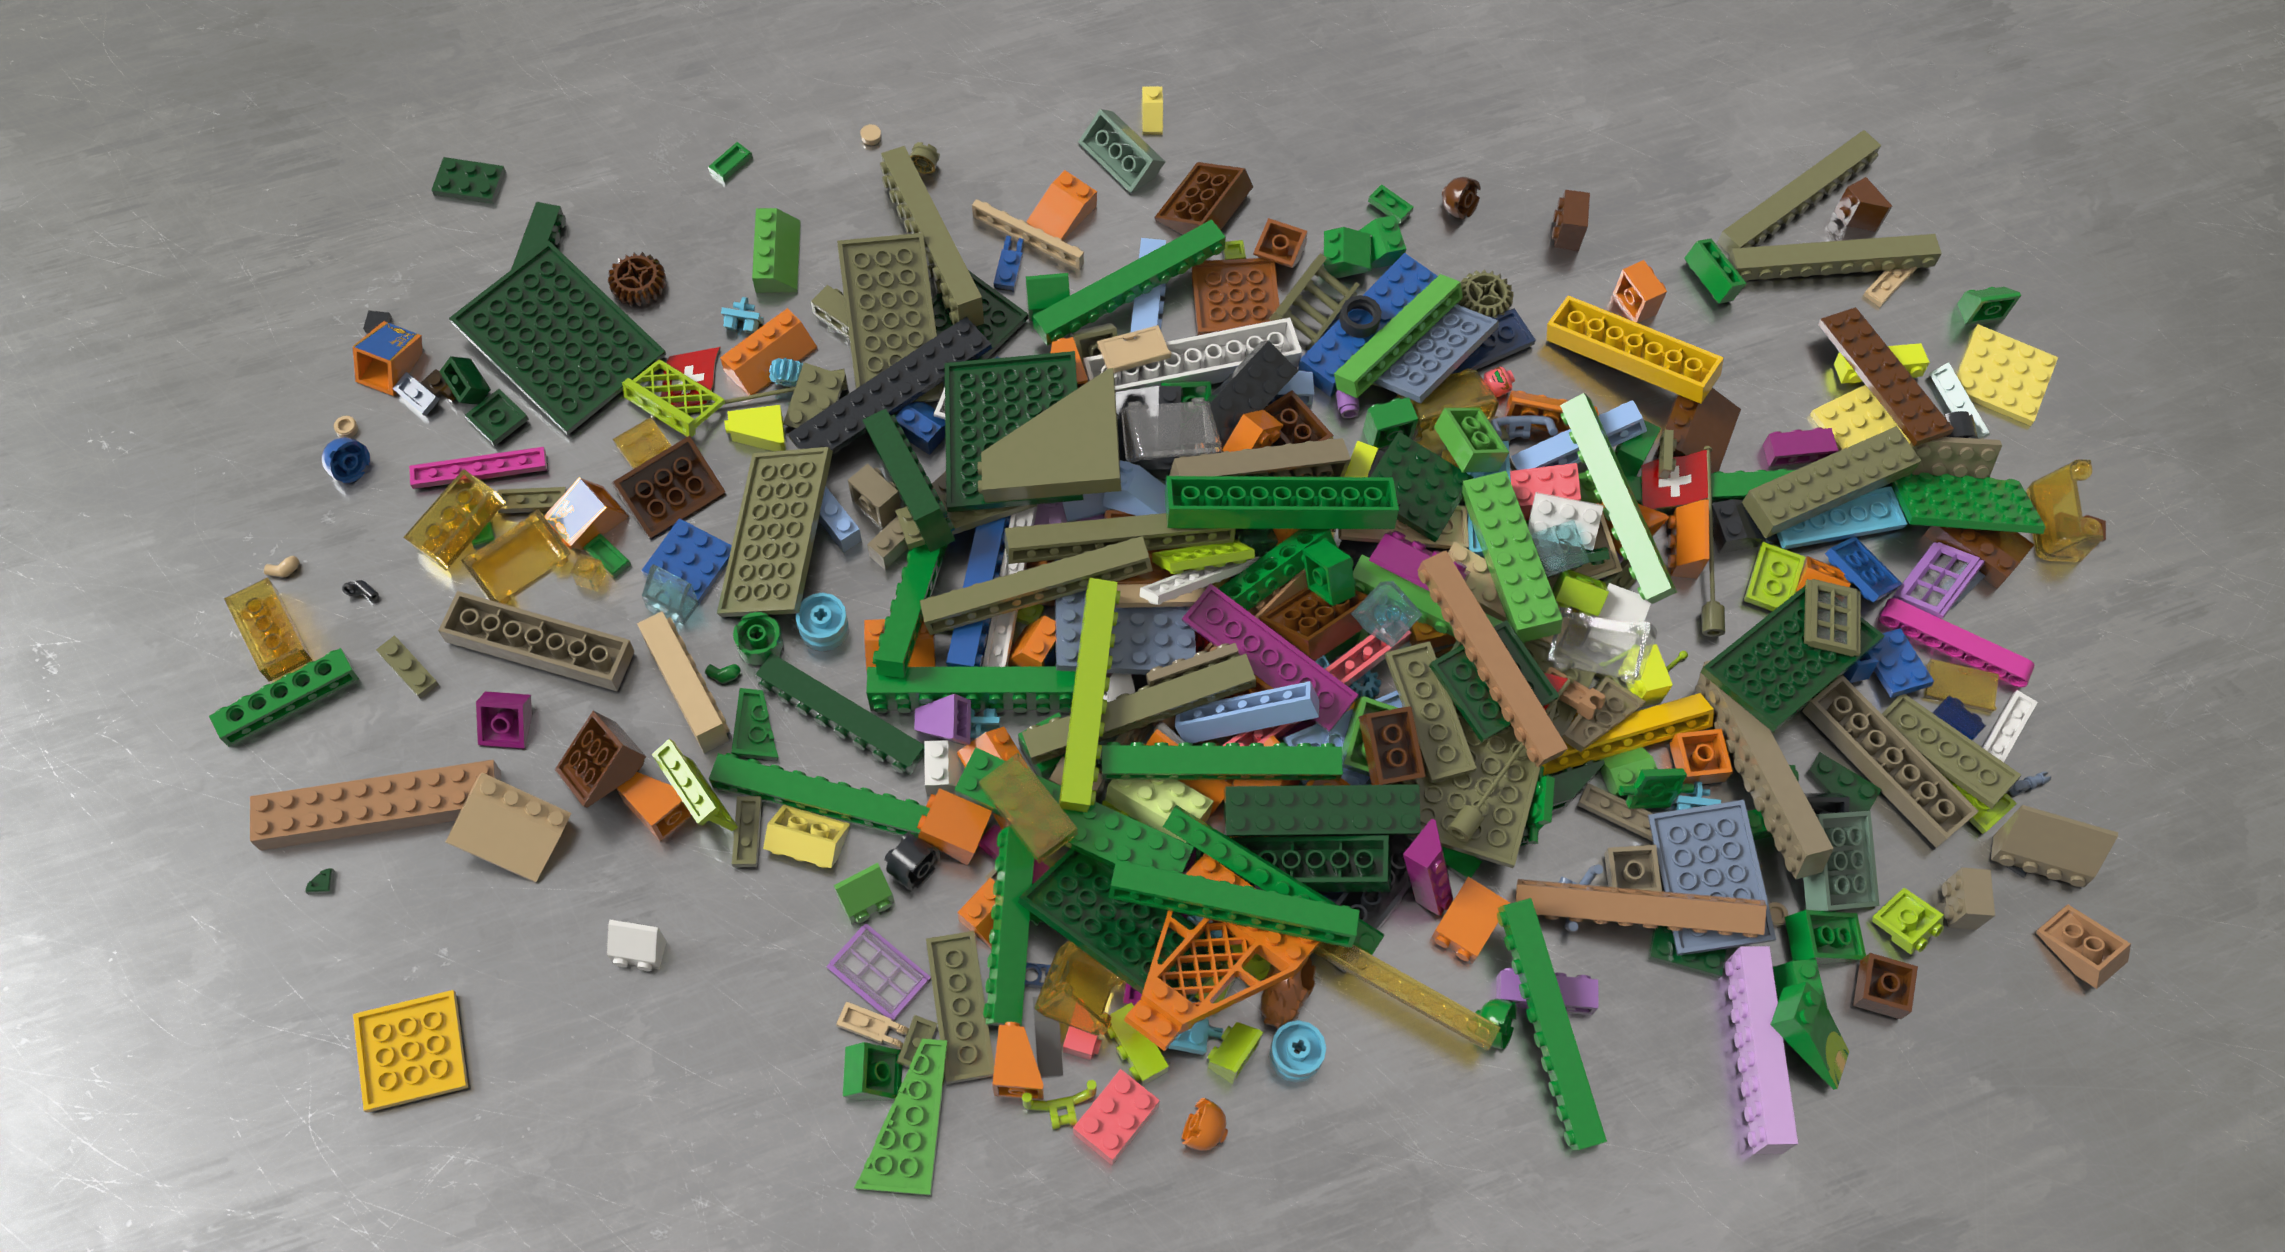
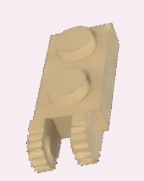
(870, 1025)

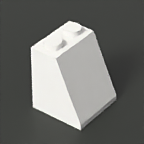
(1624, 606)

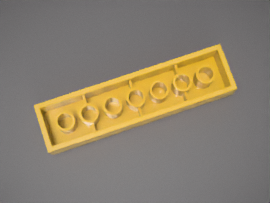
(1634, 349)

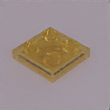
(641, 443)

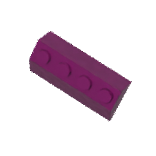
(1405, 557)
(1429, 870)

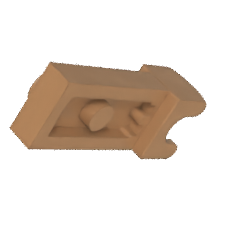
(1580, 697)

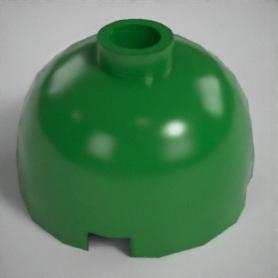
(1500, 1013)

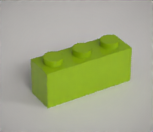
(1141, 1053)

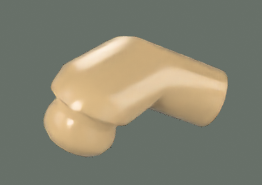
(284, 569)

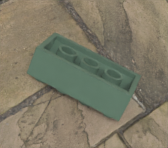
(1121, 151)

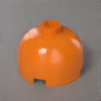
(1205, 1127)

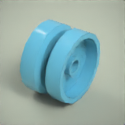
(822, 622)
(1301, 1037)

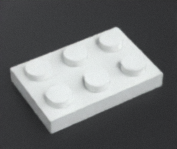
(1555, 510)

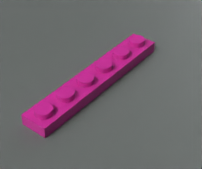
(479, 466)

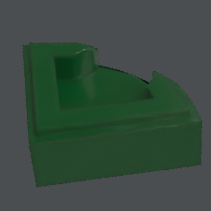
(321, 883)

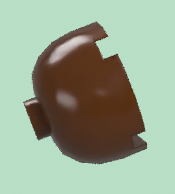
(1461, 197)

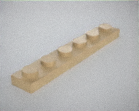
(1034, 237)

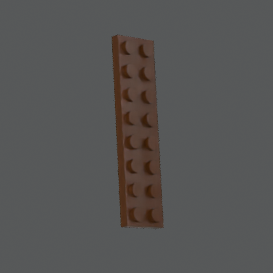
(1885, 377)

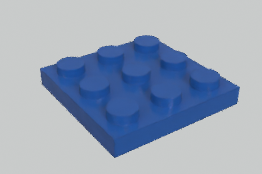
(691, 556)
(1863, 569)

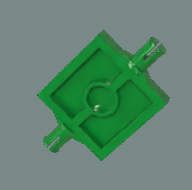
(1656, 788)
(1541, 806)

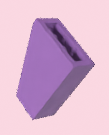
(945, 719)

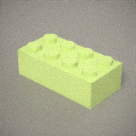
(1154, 800)

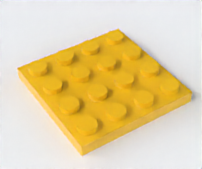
(410, 1051)

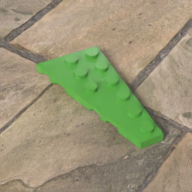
(908, 1139)

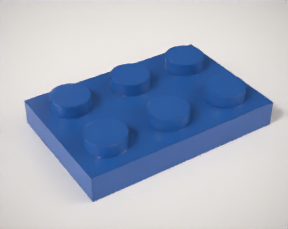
(1899, 665)

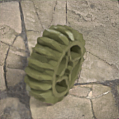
(1488, 292)

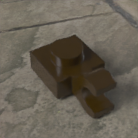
(438, 385)

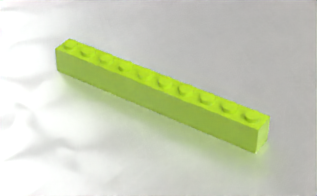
(1088, 695)

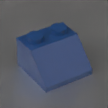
(922, 426)

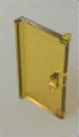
(1971, 686)

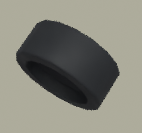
(1353, 328)

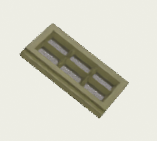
(1832, 617)

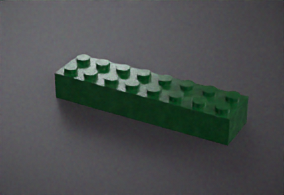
(910, 479)
(1322, 810)
(1327, 861)

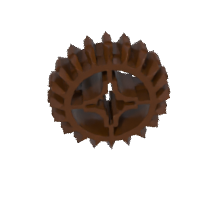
(626, 286)

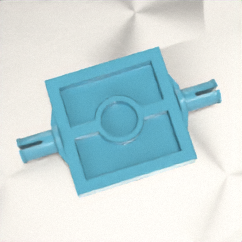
(1195, 1039)

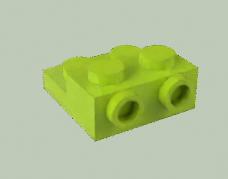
(1909, 921)

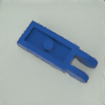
(1009, 265)

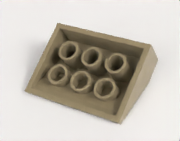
(2052, 846)

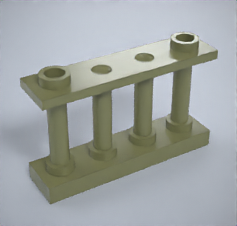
(1295, 298)

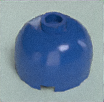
(345, 459)

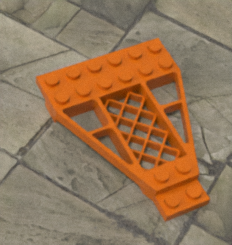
(1166, 1012)

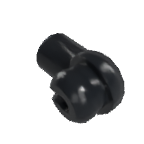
(360, 587)

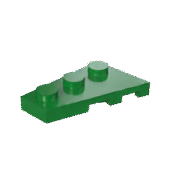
(752, 727)

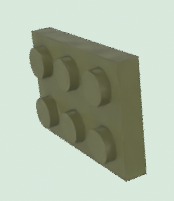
(813, 394)

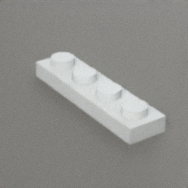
(2009, 725)

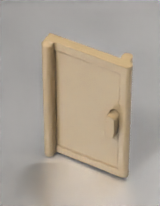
(1139, 349)

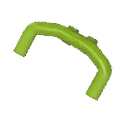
(1060, 1104)

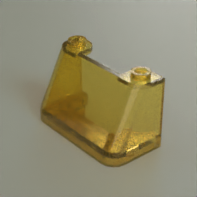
(1457, 391)
(2058, 504)
(516, 558)
(1077, 991)

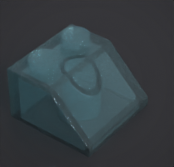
(1560, 548)
(669, 594)
(1387, 613)

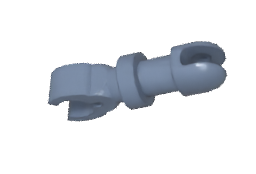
(2029, 783)

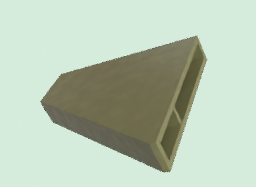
(1059, 451)

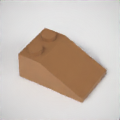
(2085, 945)

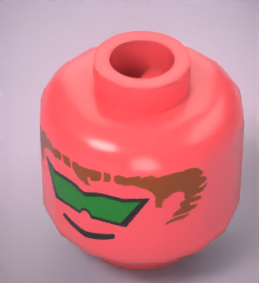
(1499, 380)

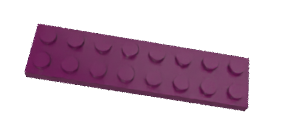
(1269, 654)

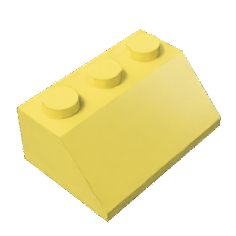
(806, 836)

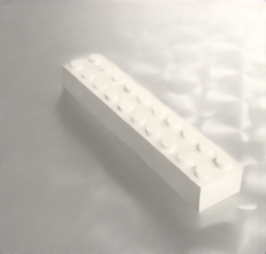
(1204, 356)

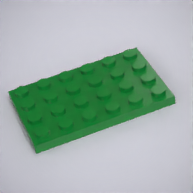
(1967, 503)

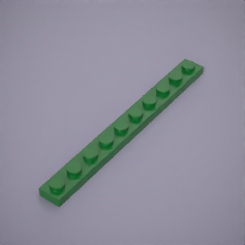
(1254, 867)

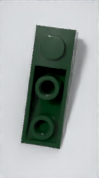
(1572, 782)

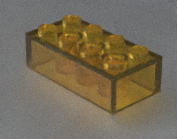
(454, 519)
(268, 629)
(1028, 807)

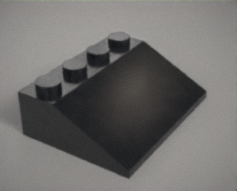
(1147, 396)

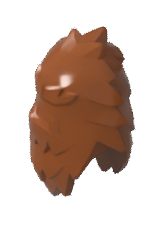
(1285, 999)

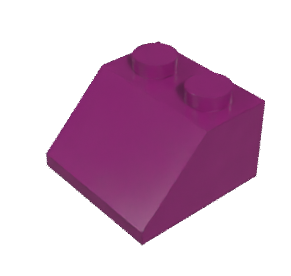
(503, 719)

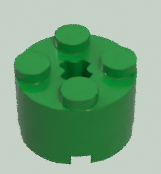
(746, 636)

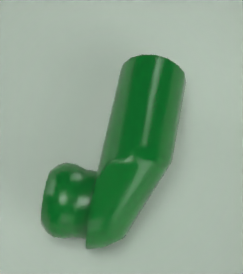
(723, 675)

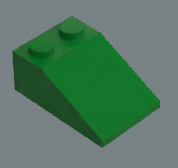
(1825, 936)

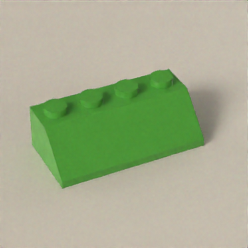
(776, 251)

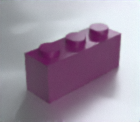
(1799, 446)

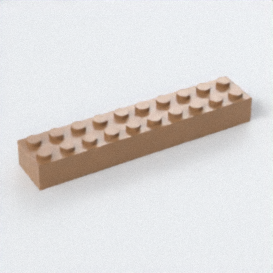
(363, 805)

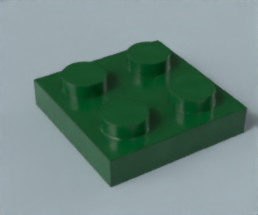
(496, 417)

